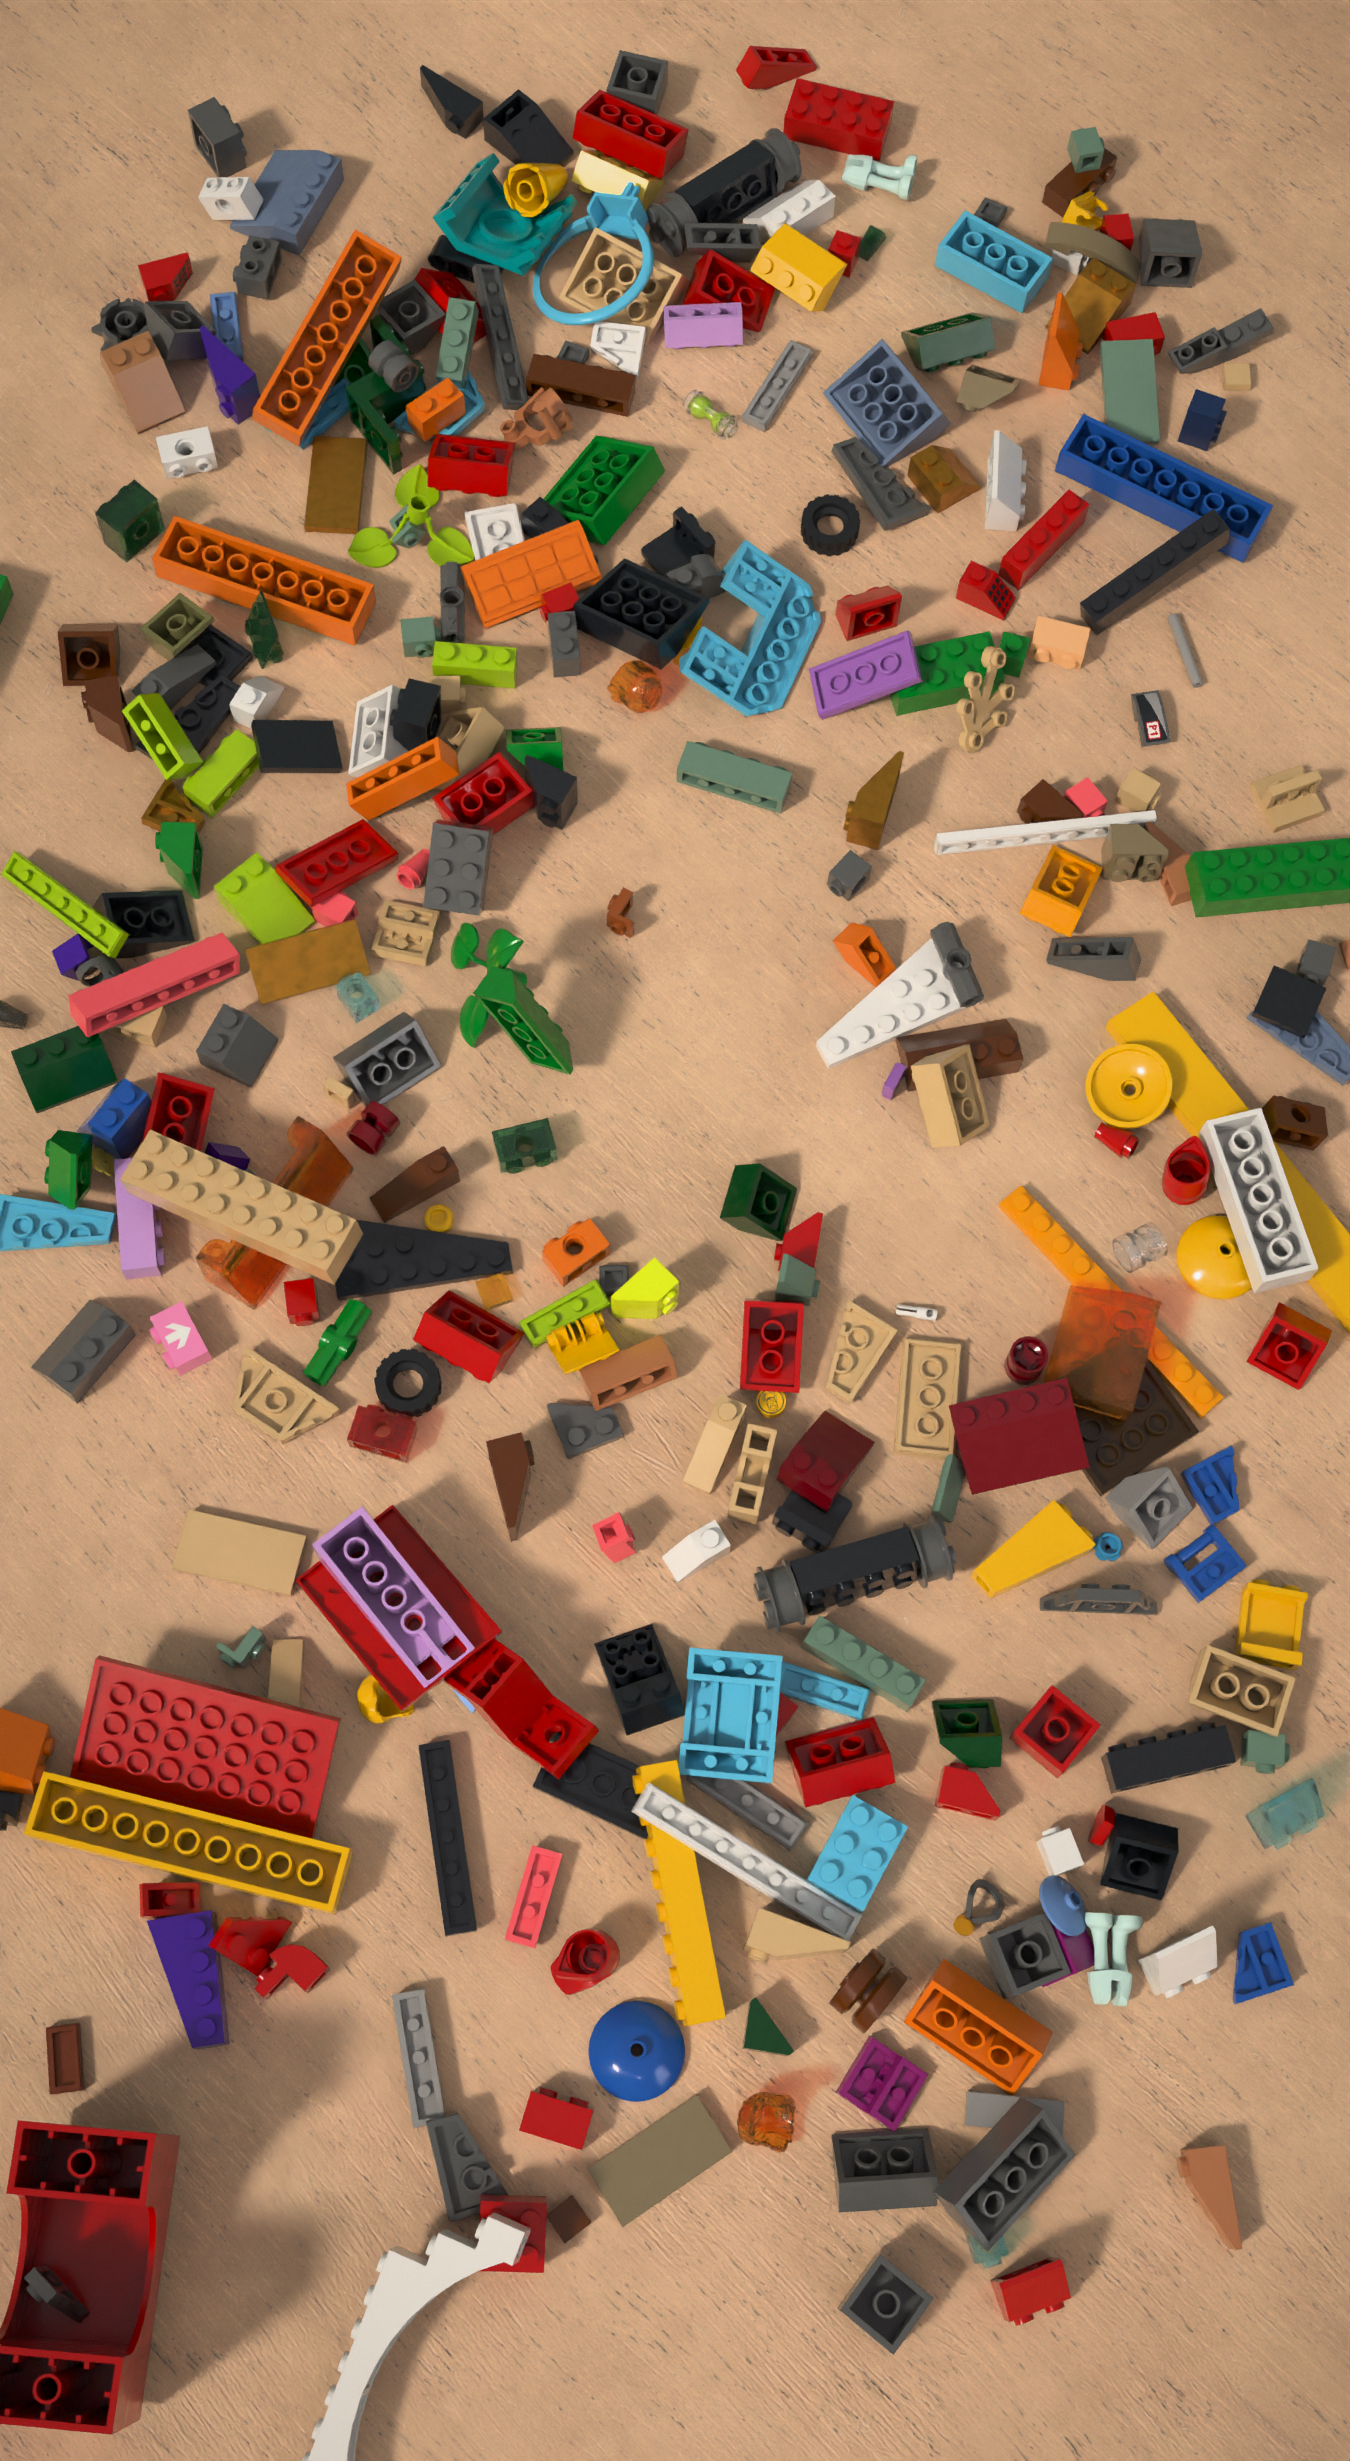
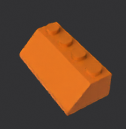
(978, 2027)

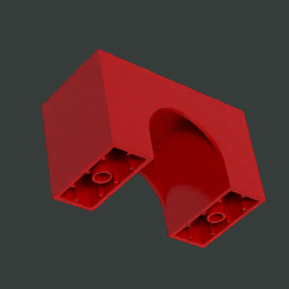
(99, 2220)

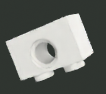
(230, 198)
(175, 452)

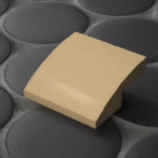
(405, 933)

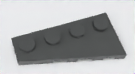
(877, 486)

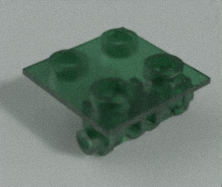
(263, 633)

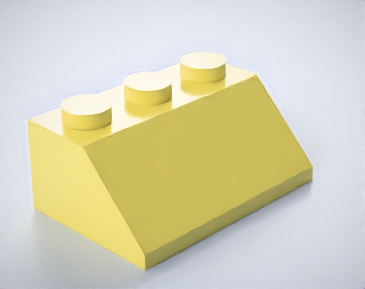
(610, 176)

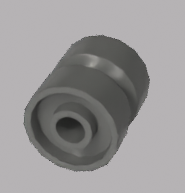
(391, 364)

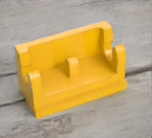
(1082, 211)

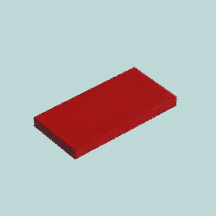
(336, 862)

